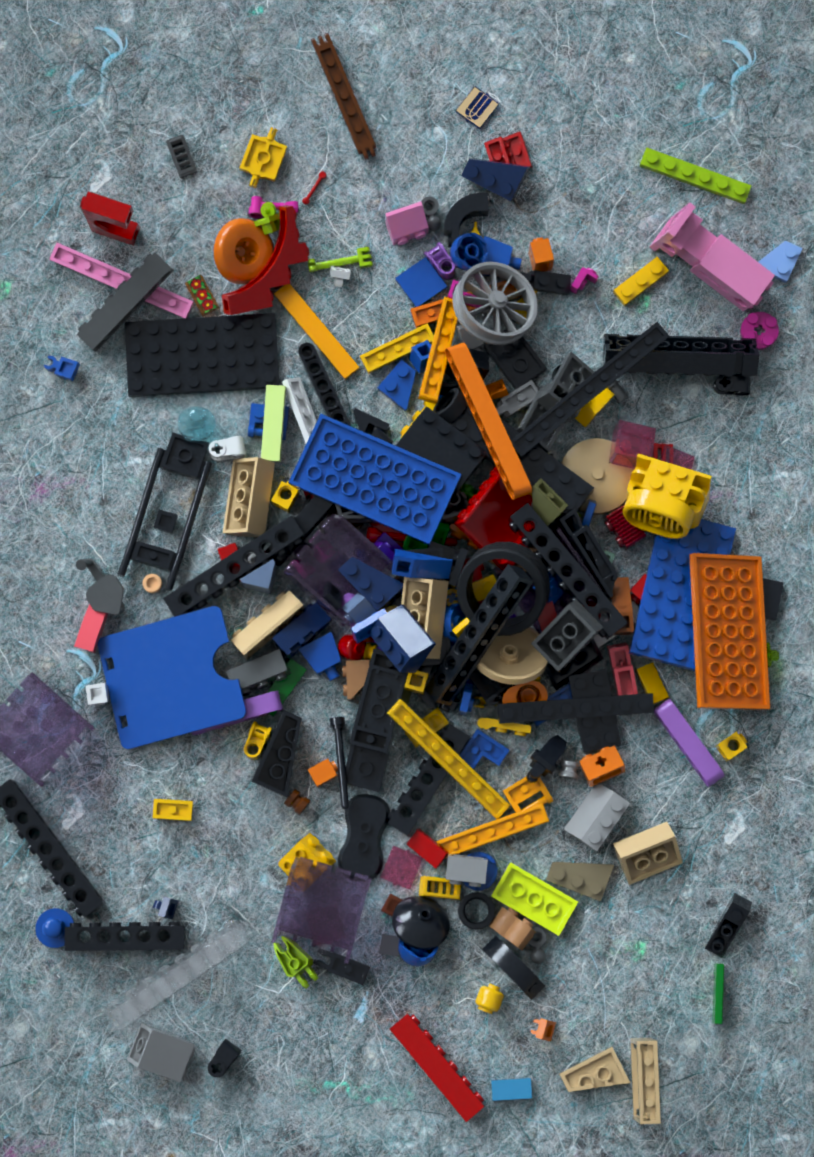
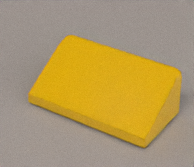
(651, 682)

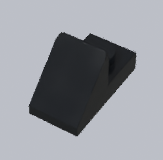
(365, 421)

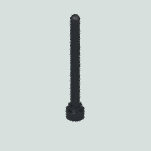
(337, 725)

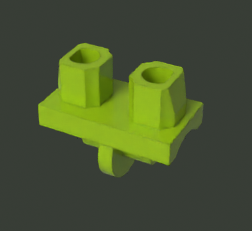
(271, 221)

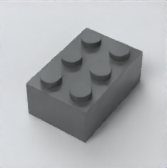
(567, 635)

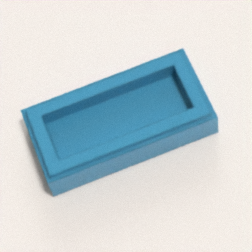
(511, 1089)

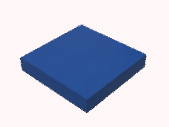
(421, 282)

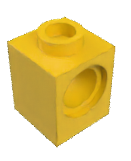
(283, 504)
(723, 747)

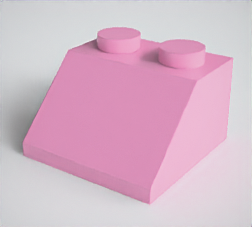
(407, 223)

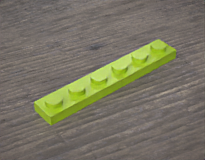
(695, 175)

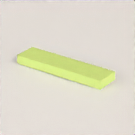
(273, 422)

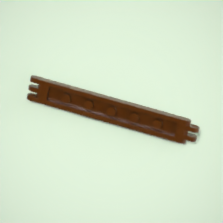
(344, 96)

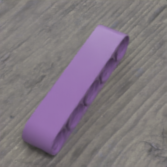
(256, 707)
(688, 743)

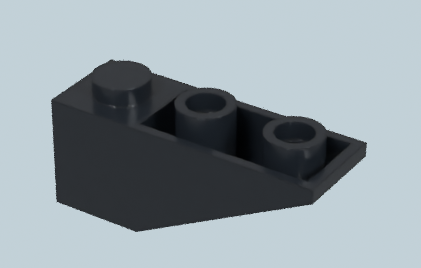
(728, 925)

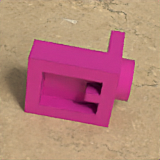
(580, 282)

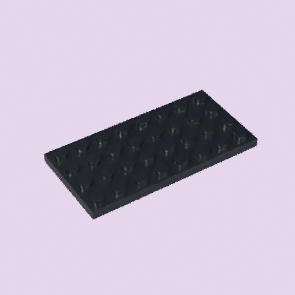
(201, 354)

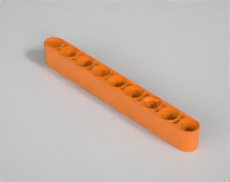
(488, 421)

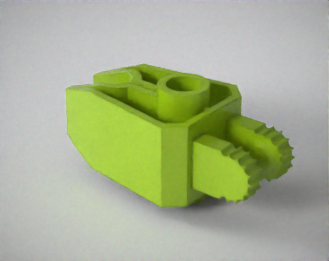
(295, 961)

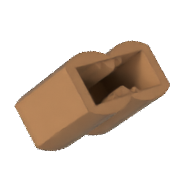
(512, 928)

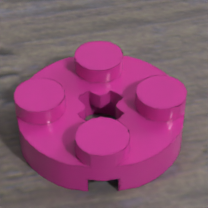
(768, 324)

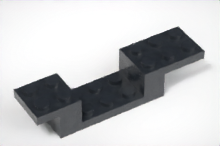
(373, 727)

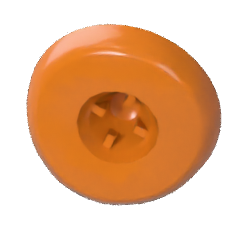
(242, 250)

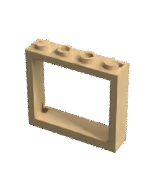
(645, 1080)

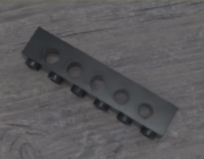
(404, 824)
(73, 941)

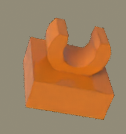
(545, 1029)

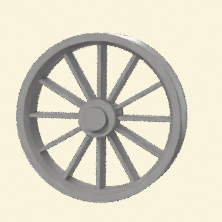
(495, 303)

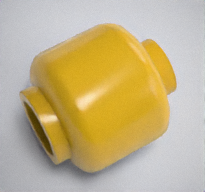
(489, 998)

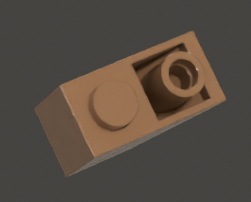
(356, 675)

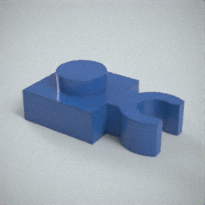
(64, 368)

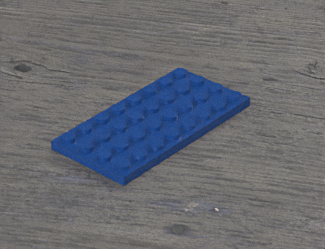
(375, 479)
(665, 610)

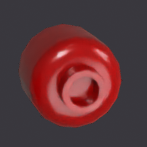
(350, 649)

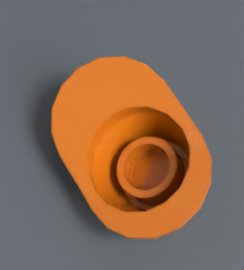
(525, 693)

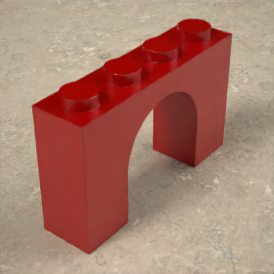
(110, 218)

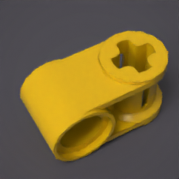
(257, 739)

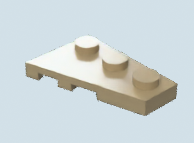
(595, 1072)

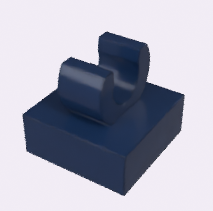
(166, 907)

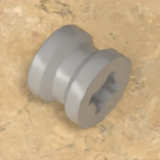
(569, 769)

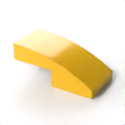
(435, 721)

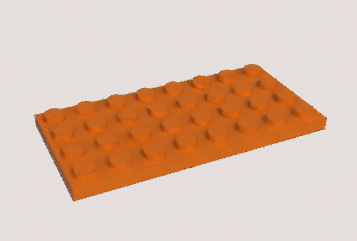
(729, 632)

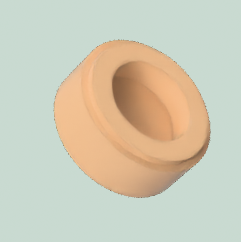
(152, 583)

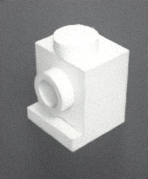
(97, 694)

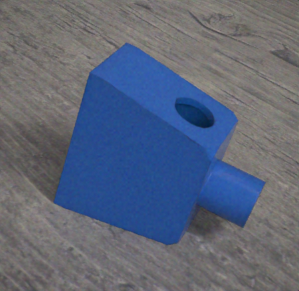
(501, 253)
(322, 656)

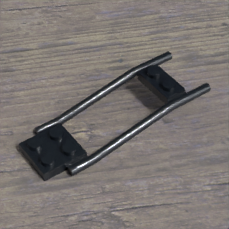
(180, 458)

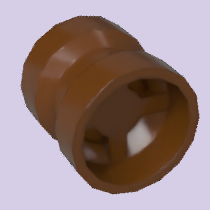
(297, 802)

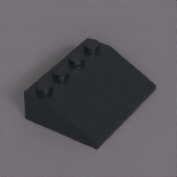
(443, 444)

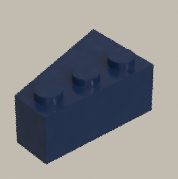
(496, 177)
(371, 583)
(301, 630)

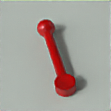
(322, 175)

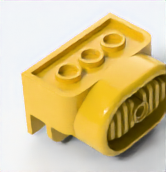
(665, 497)

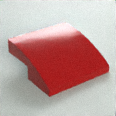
(509, 150)

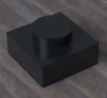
(165, 521)

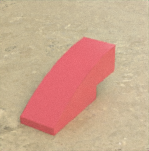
(90, 630)
(622, 669)

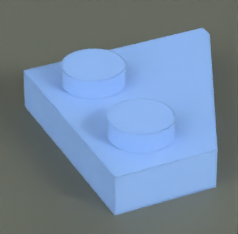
(782, 260)

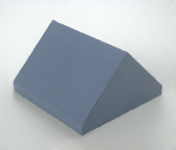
(261, 578)

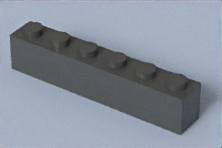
(124, 301)

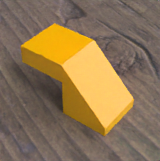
(590, 410)

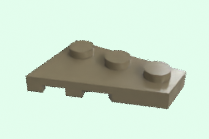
(581, 877)

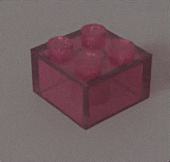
(629, 441)

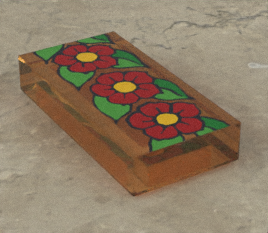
(201, 295)

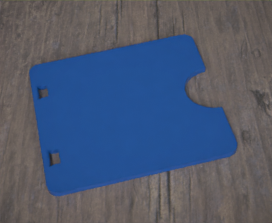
(169, 679)

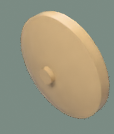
(610, 481)
(513, 659)

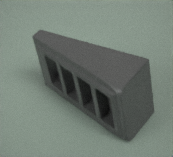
(175, 142)

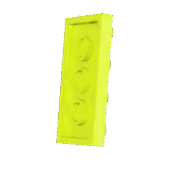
(534, 899)

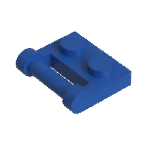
(257, 417)

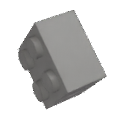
(466, 869)

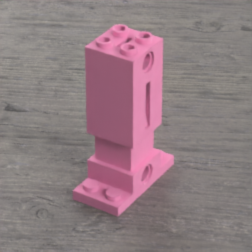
(714, 259)

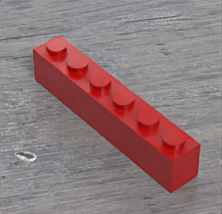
(437, 1068)

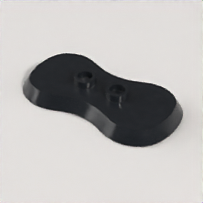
(365, 825)

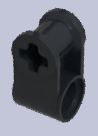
(734, 384)
(225, 1055)

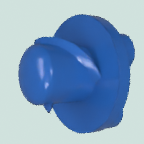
(51, 927)

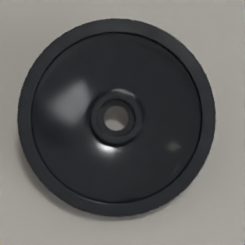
(420, 931)

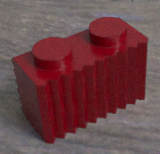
(626, 534)

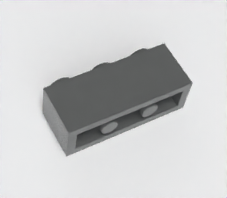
(260, 671)

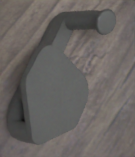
(106, 593)

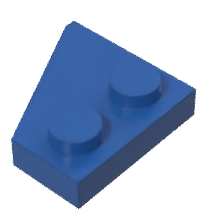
(399, 384)
(467, 701)

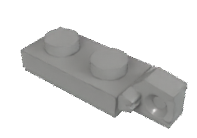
(517, 399)

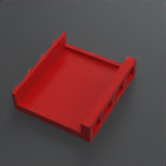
(488, 516)

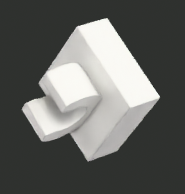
(339, 274)

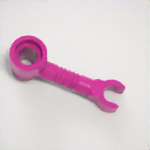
(256, 203)

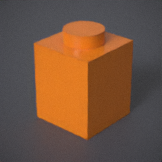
(323, 772)

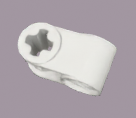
(229, 448)

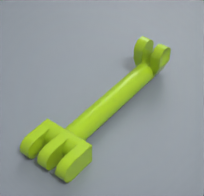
(359, 258)

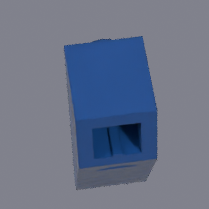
(420, 565)

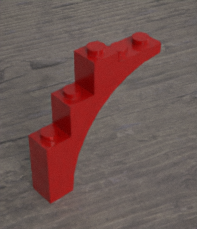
(276, 273)

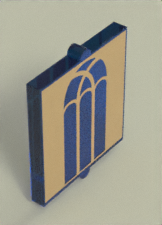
(477, 107)

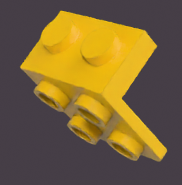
(309, 848)

